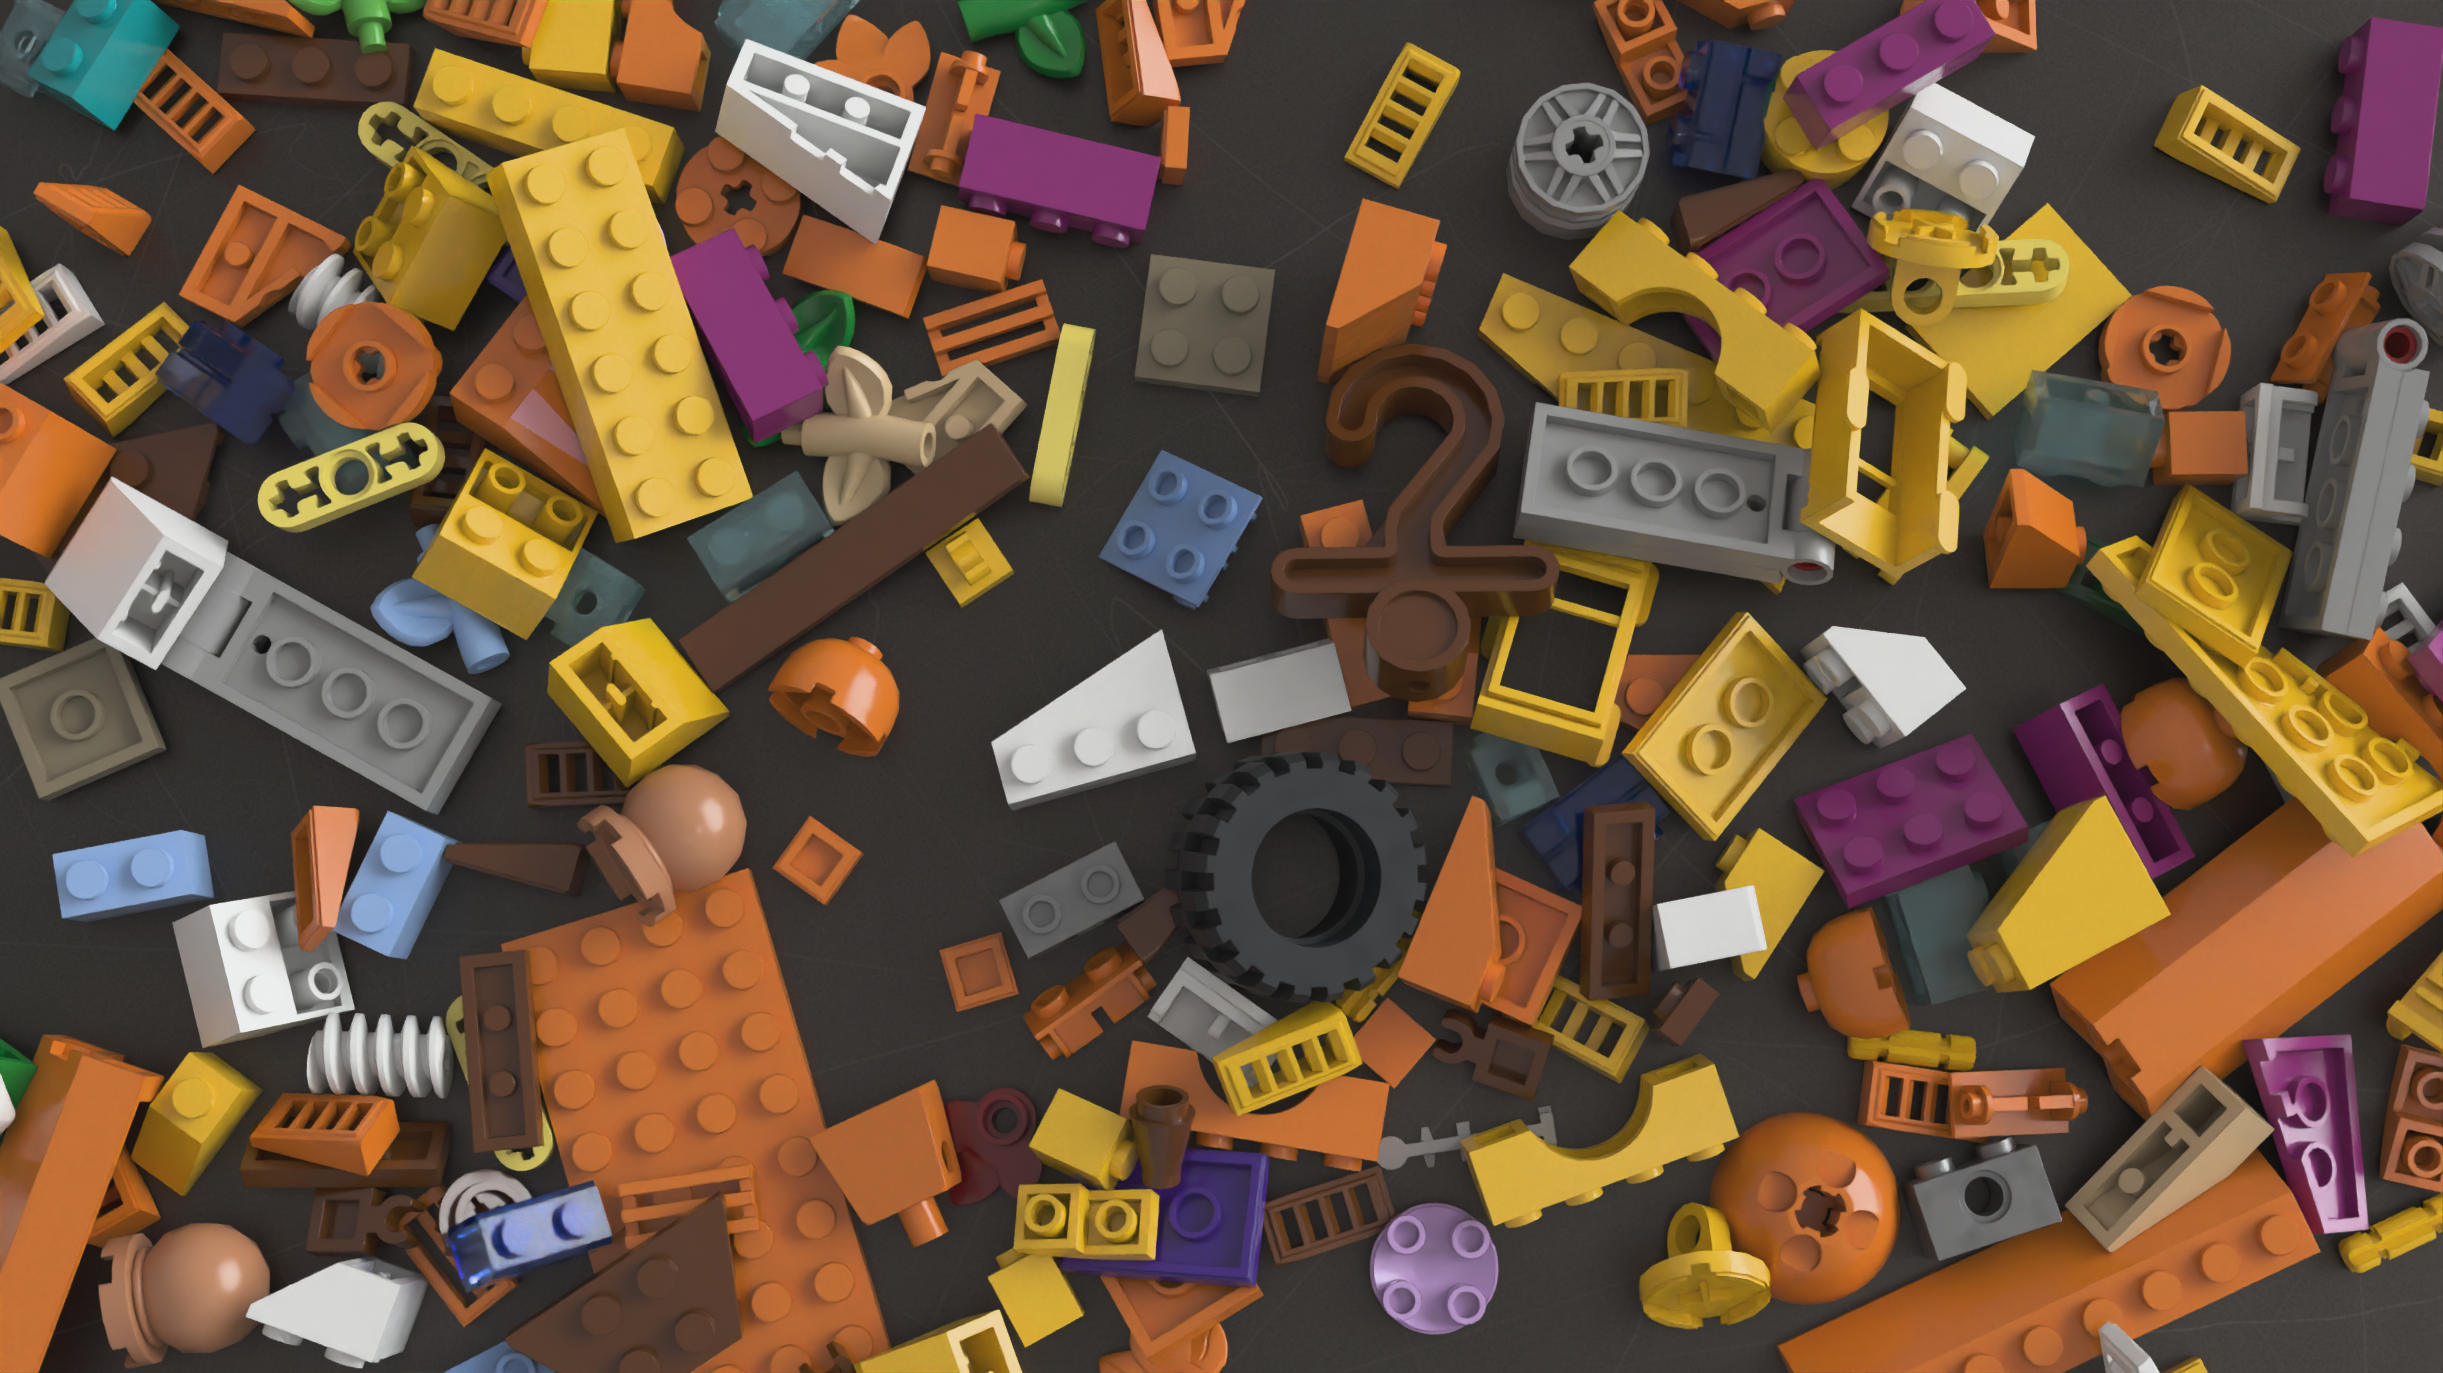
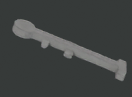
(1394, 1151)

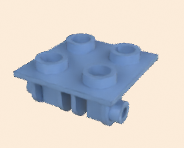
(1181, 529)

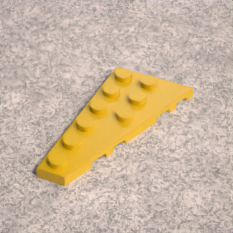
(1553, 335)
(2313, 742)

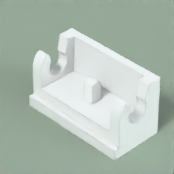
(2276, 454)
(1279, 690)
(1209, 1014)

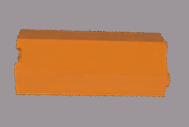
(2246, 951)
(54, 1182)

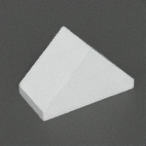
(1706, 928)

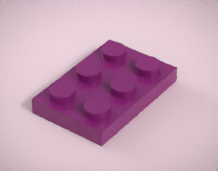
(1797, 259)
(1911, 820)

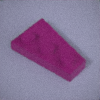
(2314, 1110)

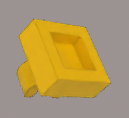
(969, 563)

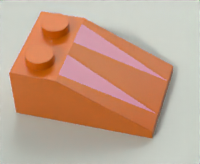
(519, 406)

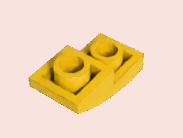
(1086, 1222)

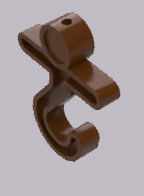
(1406, 576)

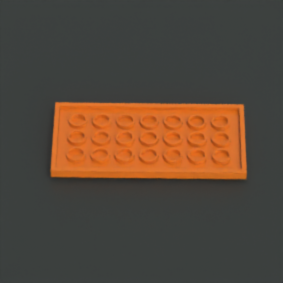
(688, 1059)

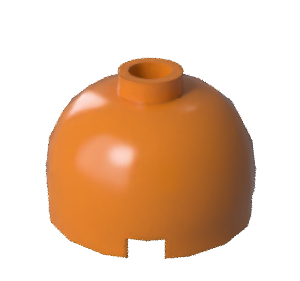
(840, 691)
(2182, 743)
(1854, 978)

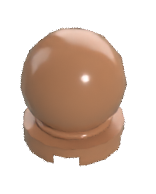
(672, 835)
(181, 1291)

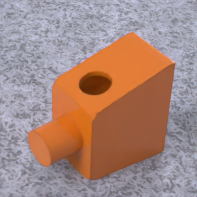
(895, 1161)

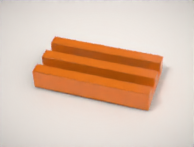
(988, 306)
(633, 1215)
(436, 1276)

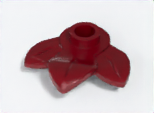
(986, 1154)

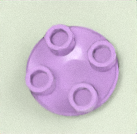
(1434, 1268)

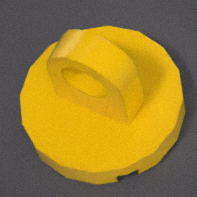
(1933, 248)
(1703, 1277)

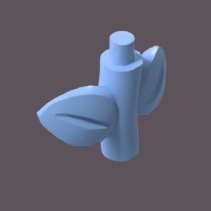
(425, 616)

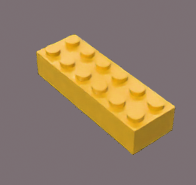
(619, 334)

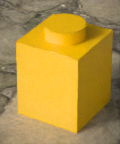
(1085, 1142)
(1035, 1294)

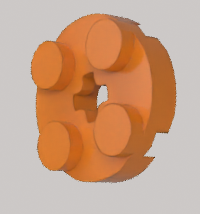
(704, 207)
(2193, 333)
(336, 371)

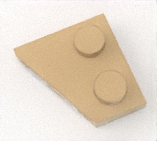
(959, 406)

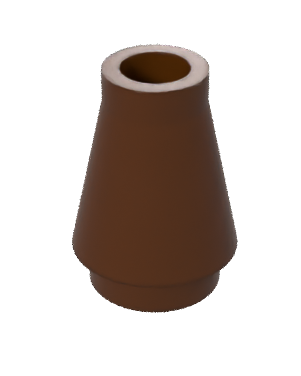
(1161, 1133)

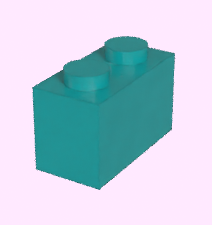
(103, 56)

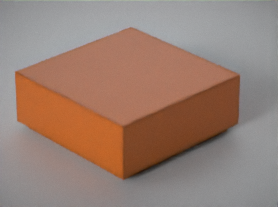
(1174, 145)
(818, 860)
(979, 972)
(1391, 1042)

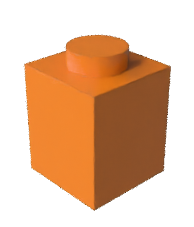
(975, 251)
(2201, 449)

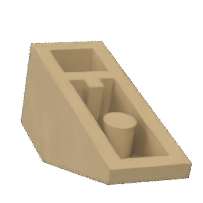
(2170, 1160)

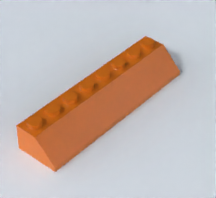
(2048, 1291)

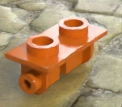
(956, 95)
(2334, 306)
(1110, 979)
(2013, 1102)

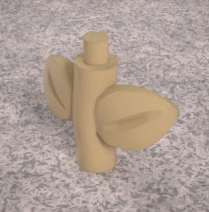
(859, 436)

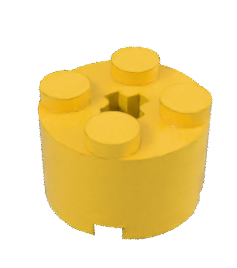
(1789, 148)

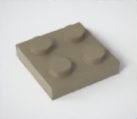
(1204, 325)
(79, 717)

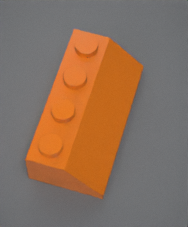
(1381, 286)

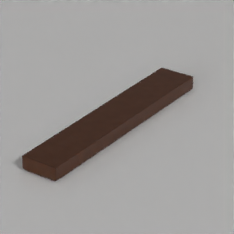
(854, 558)

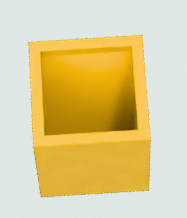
(2064, 901)

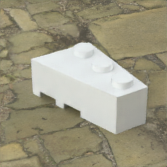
(821, 133)
(1099, 732)

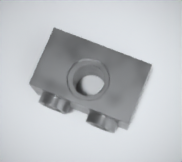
(1072, 901)
(2018, 1201)

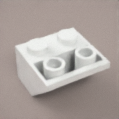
(1946, 160)
(136, 572)
(1881, 679)
(251, 973)
(353, 1307)

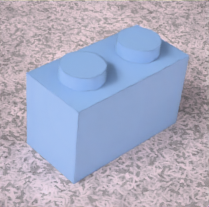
(133, 876)
(395, 886)

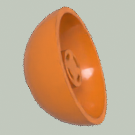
(1776, 1218)

